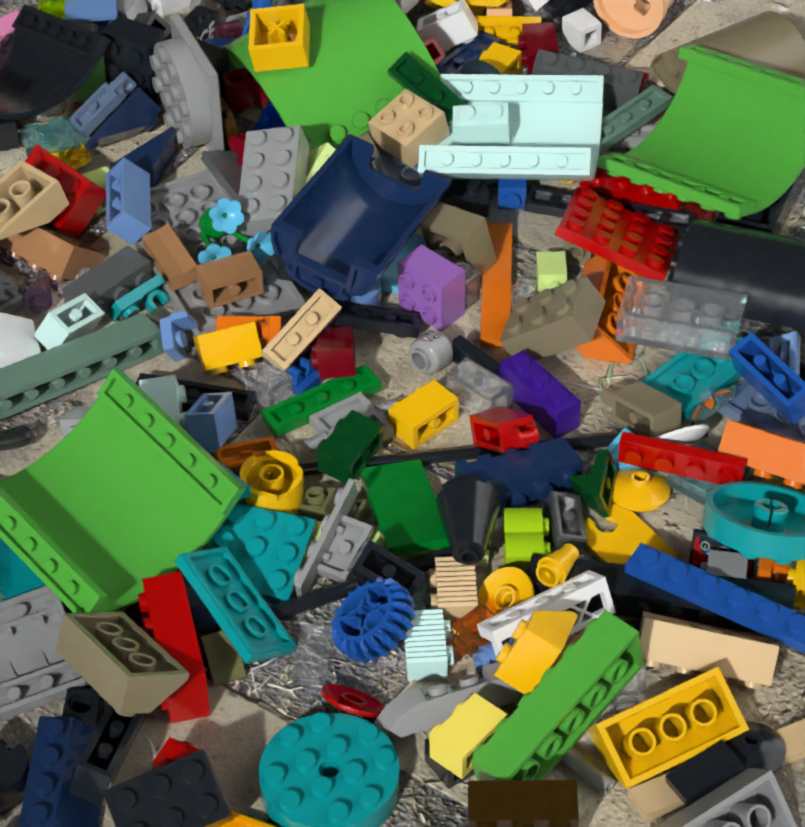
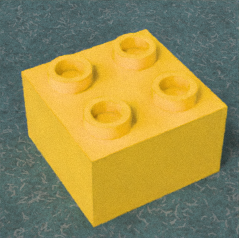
(279, 37)

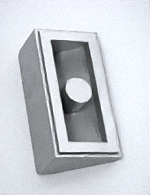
(565, 520)

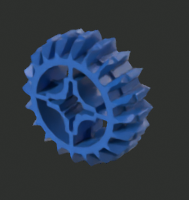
(373, 620)

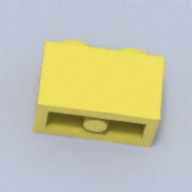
(459, 736)

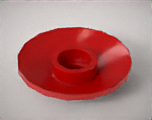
(352, 701)

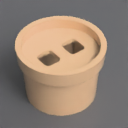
(632, 17)

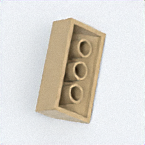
(704, 647)

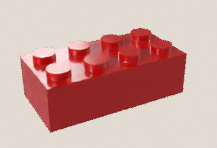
(172, 627)

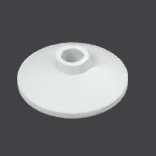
(685, 435)

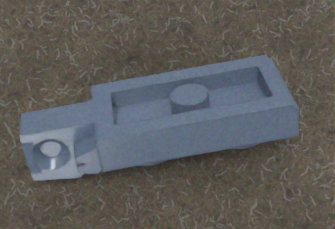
(102, 104)

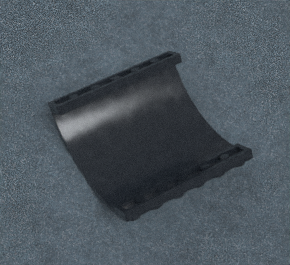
(45, 62)

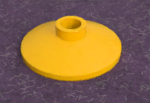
(640, 490)
(503, 586)

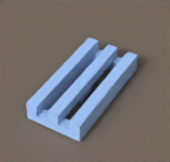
(788, 340)

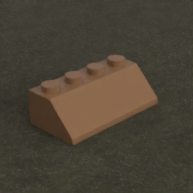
(53, 251)

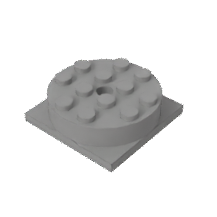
(188, 88)

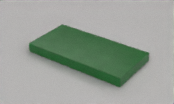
(404, 507)

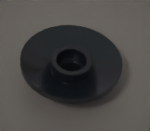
(766, 752)

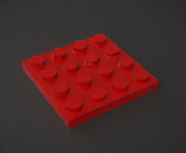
(618, 234)

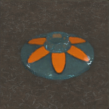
(710, 403)

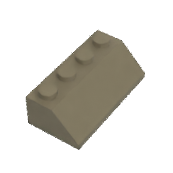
(119, 661)

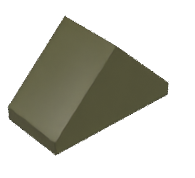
(220, 656)

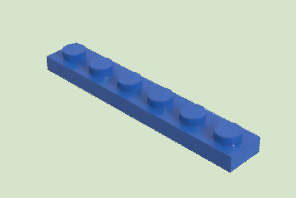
(718, 596)

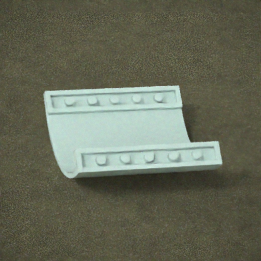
(551, 129)

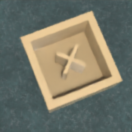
(407, 125)

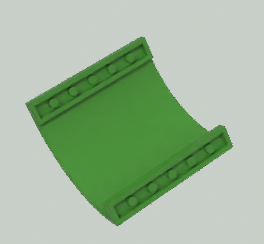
(347, 68)
(726, 137)
(115, 501)

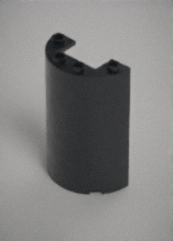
(749, 263)

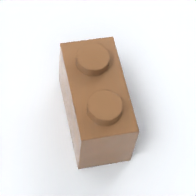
(229, 279)

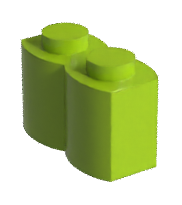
(524, 536)

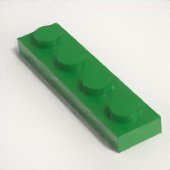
(296, 410)

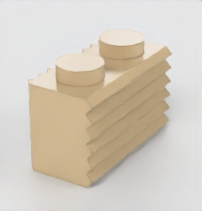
(454, 588)

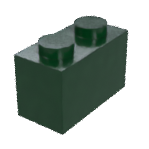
(349, 446)

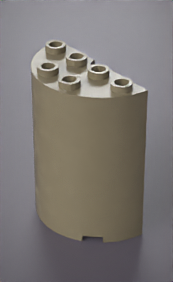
(761, 39)

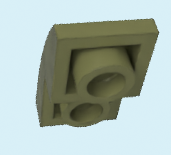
(320, 501)

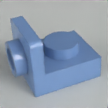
(173, 333)

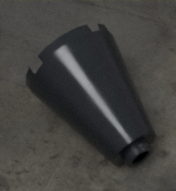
(468, 516)

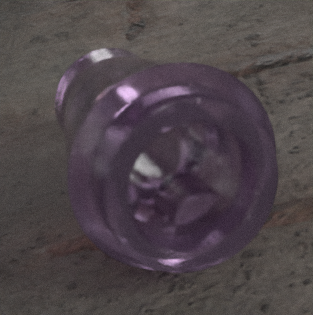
(39, 294)

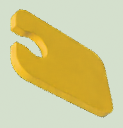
(624, 540)

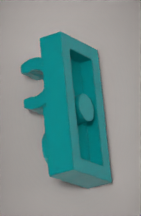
(128, 304)

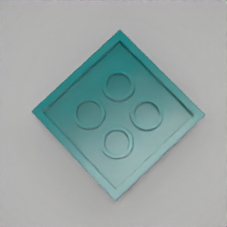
(267, 547)

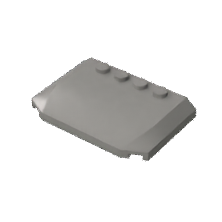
(29, 664)

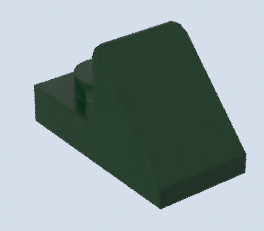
(598, 486)

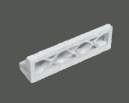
(558, 598)

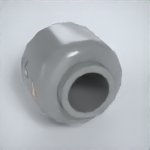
(431, 352)

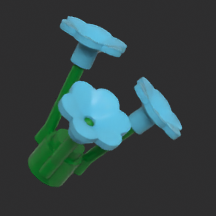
(226, 218)

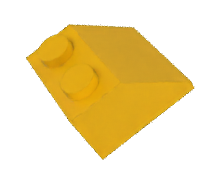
(534, 648)

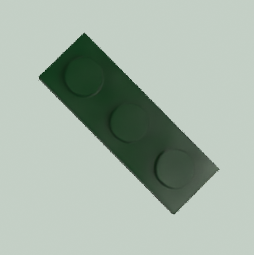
(420, 81)

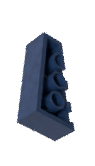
(526, 474)

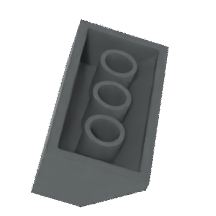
(619, 82)

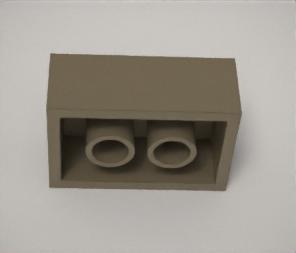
(554, 319)

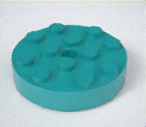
(757, 520)
(329, 773)

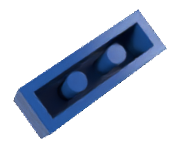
(770, 377)

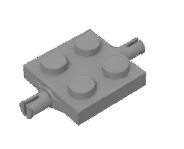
(326, 419)

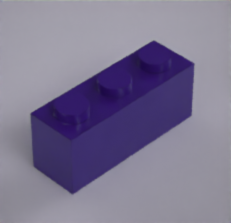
(541, 394)

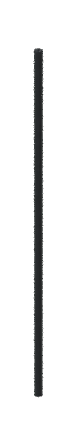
(462, 453)

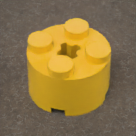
(274, 481)

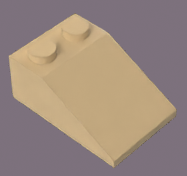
(28, 199)

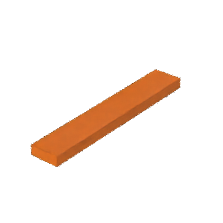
(497, 287)

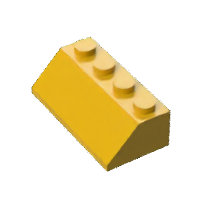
(668, 728)

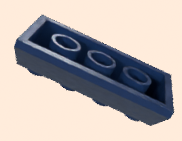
(51, 771)

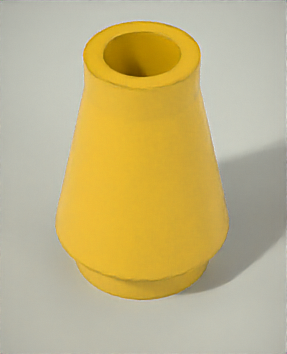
(556, 566)

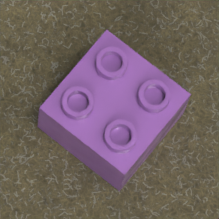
(431, 287)

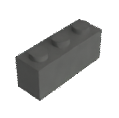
(111, 278)

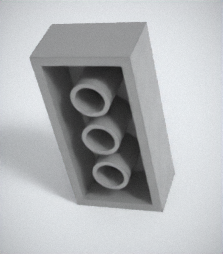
(271, 175)

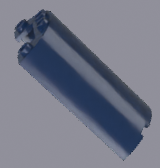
(350, 222)

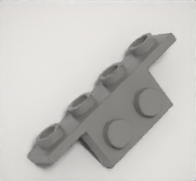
(336, 544)

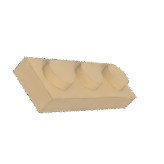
(301, 330)

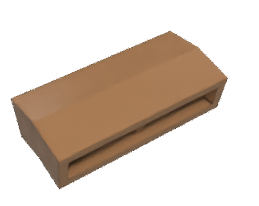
(170, 257)

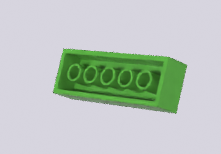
(562, 704)

